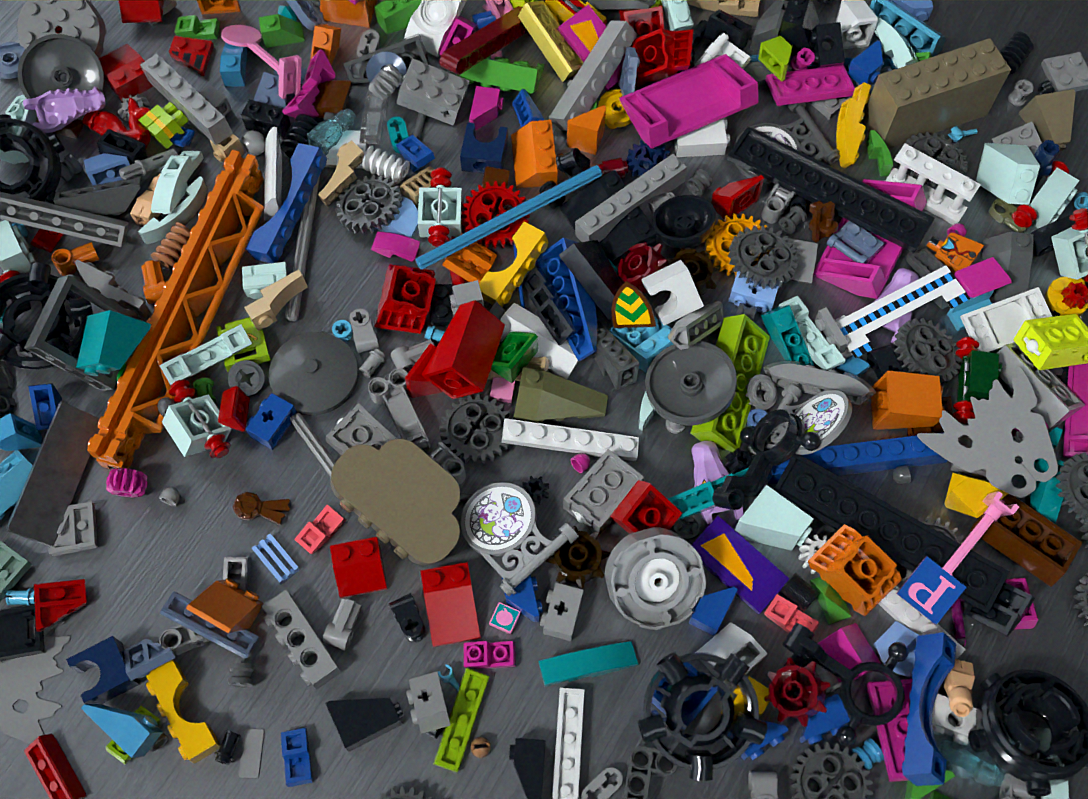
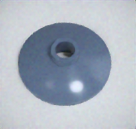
(382, 59)

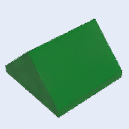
(514, 354)

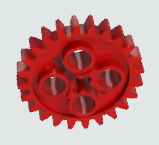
(476, 210)

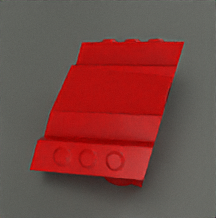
(662, 54)
(405, 299)

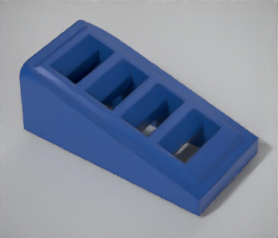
(528, 111)

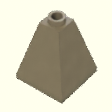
(1052, 116)

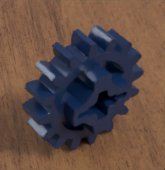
(647, 159)

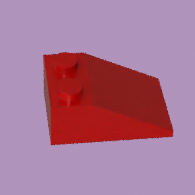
(124, 72)
(450, 604)

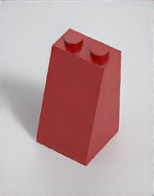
(465, 351)

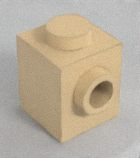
(224, 148)

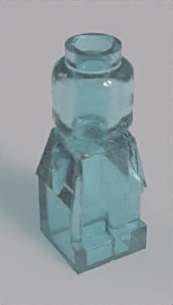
(330, 131)
(967, 765)

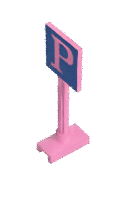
(933, 587)

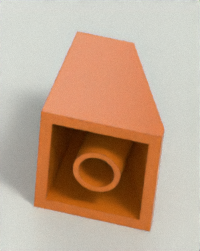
(347, 13)
(906, 401)

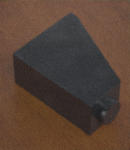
(363, 719)

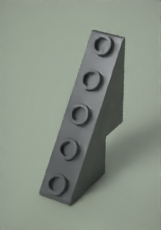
(615, 359)

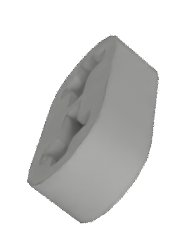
(364, 46)
(600, 780)

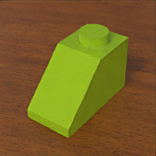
(776, 56)

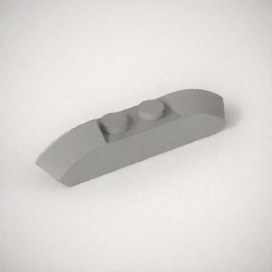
(697, 325)
(816, 381)

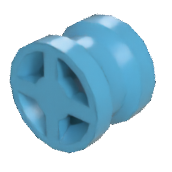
(868, 753)

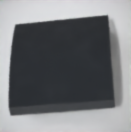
(1006, 610)

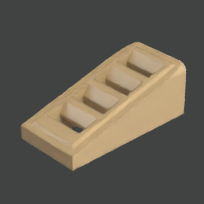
(407, 187)

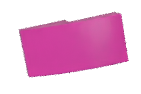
(396, 244)
(489, 655)

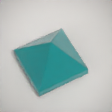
(287, 11)

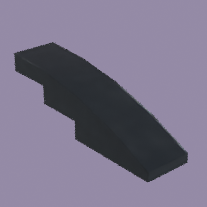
(549, 305)

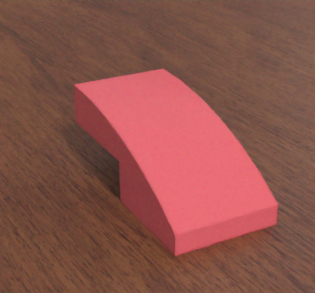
(319, 531)
(786, 614)

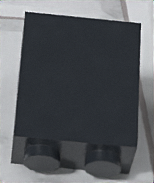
(798, 23)

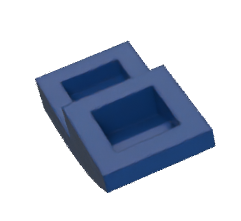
(296, 757)

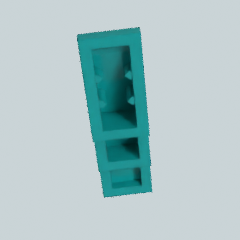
(700, 497)
(588, 663)

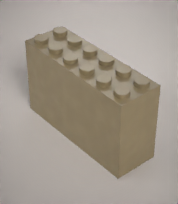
(936, 93)

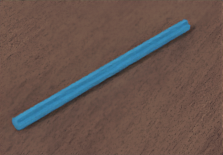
(508, 217)

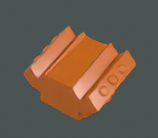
(856, 569)

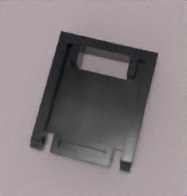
(15, 633)

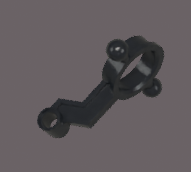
(734, 488)
(801, 641)

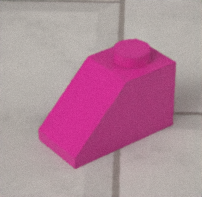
(460, 30)
(485, 106)

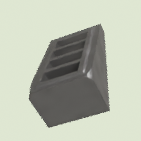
(245, 571)

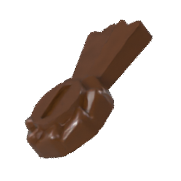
(249, 506)

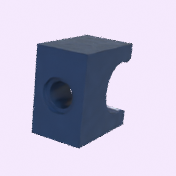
(478, 155)
(110, 659)

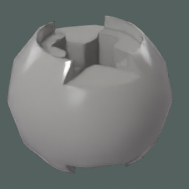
(253, 143)

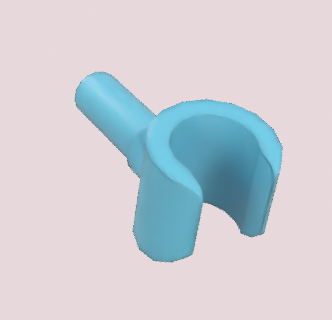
(957, 134)
(450, 678)

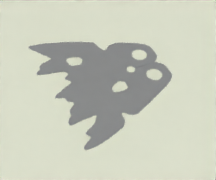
(993, 441)
(21, 680)

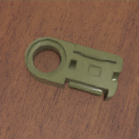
(1006, 217)

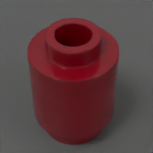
(614, 164)

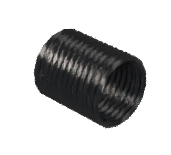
(799, 592)

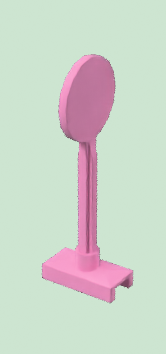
(287, 68)

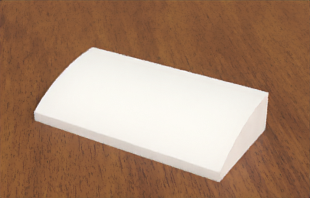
(273, 174)

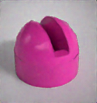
(959, 227)
(580, 462)

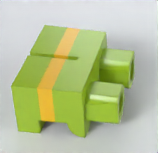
(164, 123)

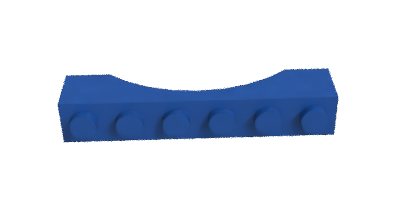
(270, 239)
(933, 661)

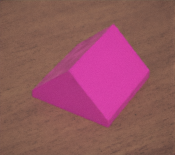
(982, 277)
(849, 648)

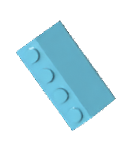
(917, 33)
(13, 476)

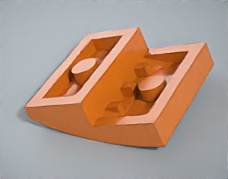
(471, 262)

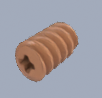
(171, 245)

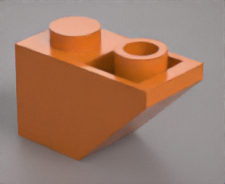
(327, 39)

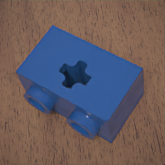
(270, 421)

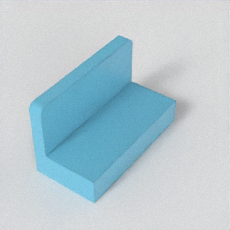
(966, 307)

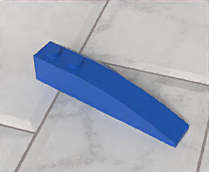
(574, 298)

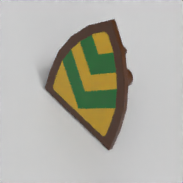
(631, 308)

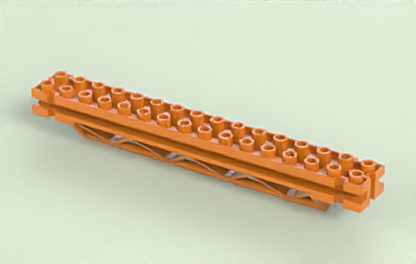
(182, 301)

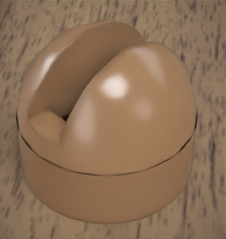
(480, 752)

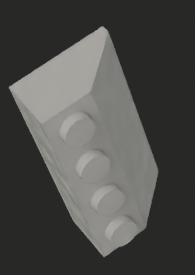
(1053, 397)

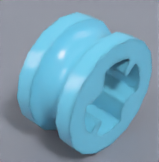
(339, 325)

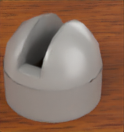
(170, 496)

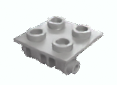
(1022, 135)

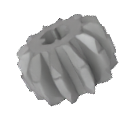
(385, 82)

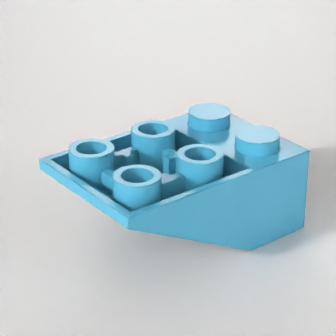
(644, 342)

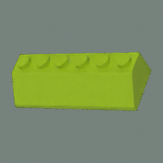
(746, 348)

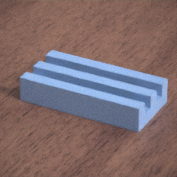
(264, 544)

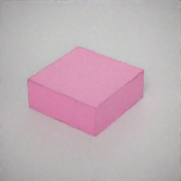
(502, 390)

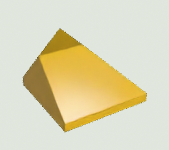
(967, 493)

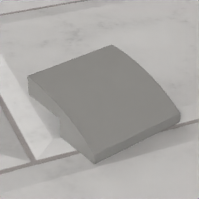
(806, 263)

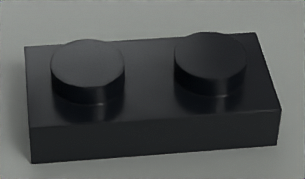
(441, 305)

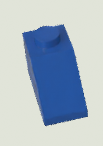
(867, 65)
(711, 610)

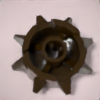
(699, 268)
(579, 570)

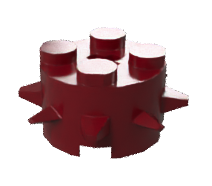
(641, 263)
(811, 695)

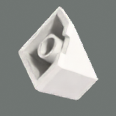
(856, 23)

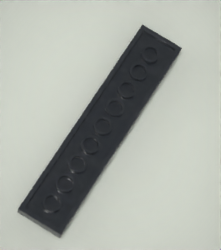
(822, 183)
(893, 531)

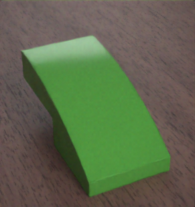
(197, 29)
(878, 150)

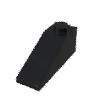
(529, 765)

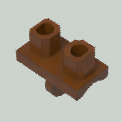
(823, 220)

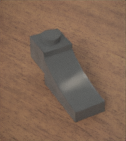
(925, 263)

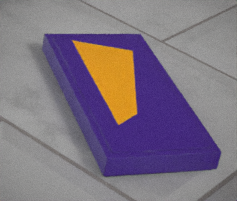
(739, 565)

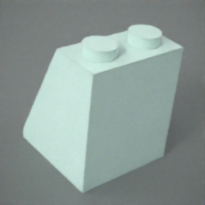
(1008, 172)
(774, 521)

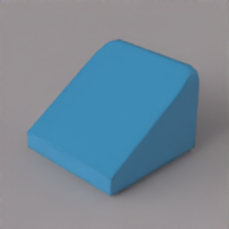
(854, 366)

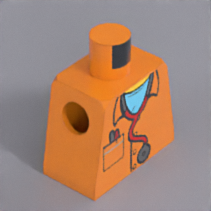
(956, 251)

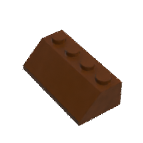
(1032, 541)

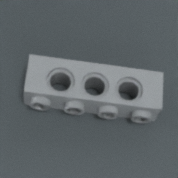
(275, 612)

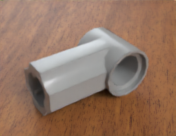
(407, 357)
(340, 630)

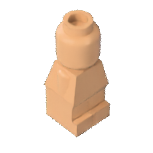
(141, 210)
(959, 687)

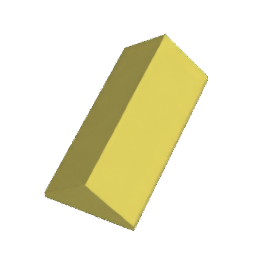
(543, 29)

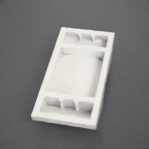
(433, 22)
(1000, 322)

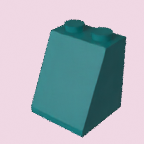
(109, 341)

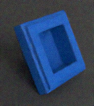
(183, 140)

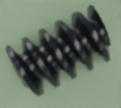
(1017, 50)
(297, 133)

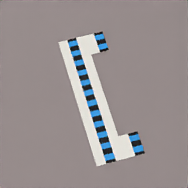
(897, 304)

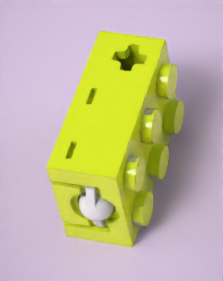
(1054, 341)

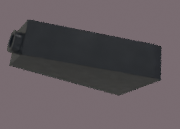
(594, 272)

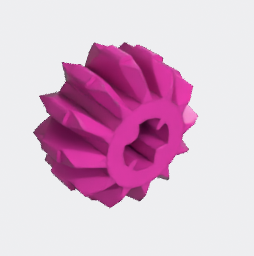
(126, 482)

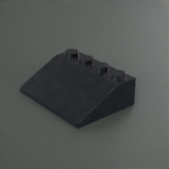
(628, 232)

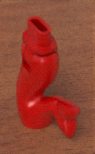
(102, 121)

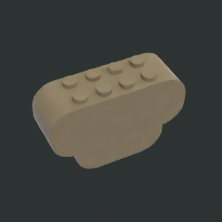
(400, 497)

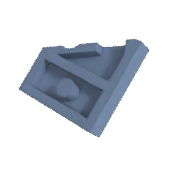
(628, 71)
(145, 657)

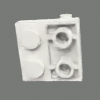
(723, 46)

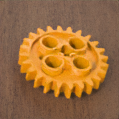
(723, 231)

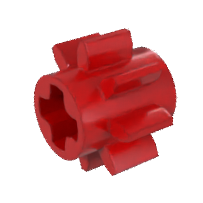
(1075, 295)

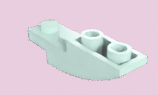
(895, 44)
(173, 180)

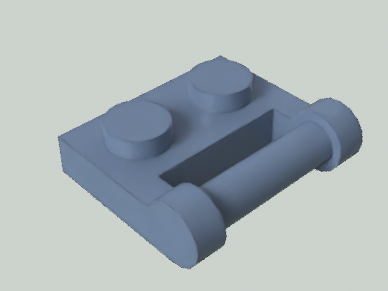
(857, 239)

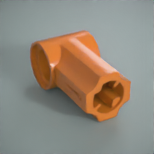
(65, 259)
(153, 281)

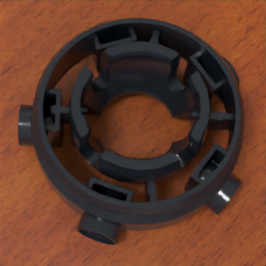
(49, 148)
(40, 285)
(680, 685)
(1007, 737)

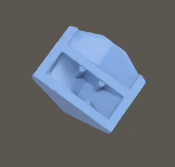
(405, 222)
(898, 633)

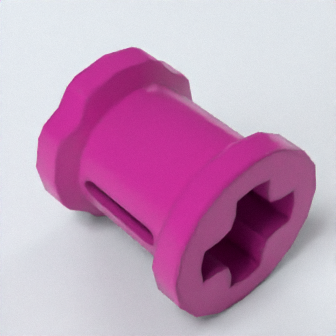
(802, 59)

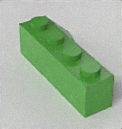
(395, 14)
(505, 74)

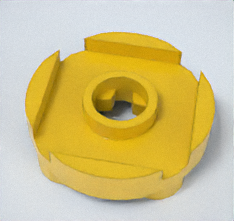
(614, 118)
(1054, 297)

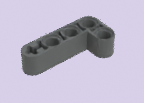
(644, 772)

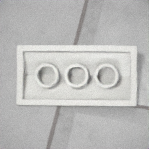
(561, 357)

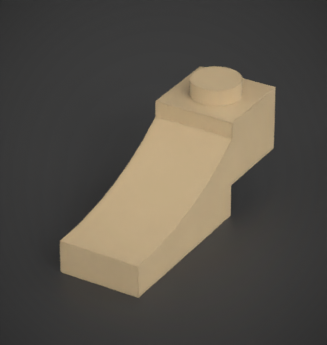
(350, 158)
(275, 296)

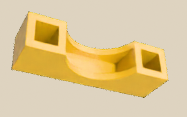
(500, 285)
(168, 684)

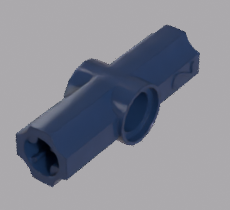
(1045, 155)

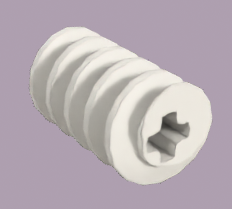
(385, 166)

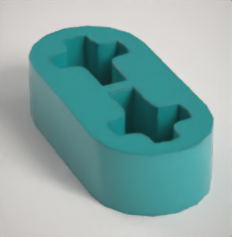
(401, 134)

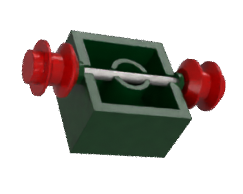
(974, 377)

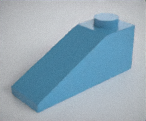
(233, 65)
(129, 730)

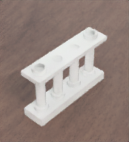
(944, 176)

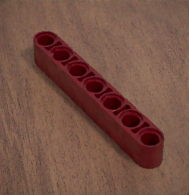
(483, 43)

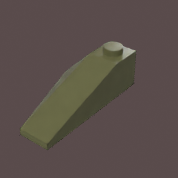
(553, 397)

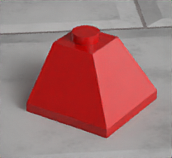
(737, 196)
(417, 384)

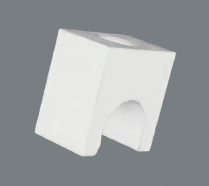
(683, 296)

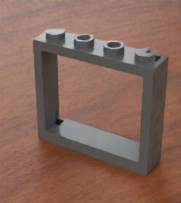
(36, 342)

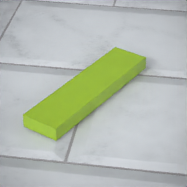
(461, 720)

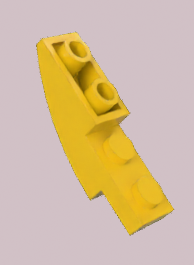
(849, 130)

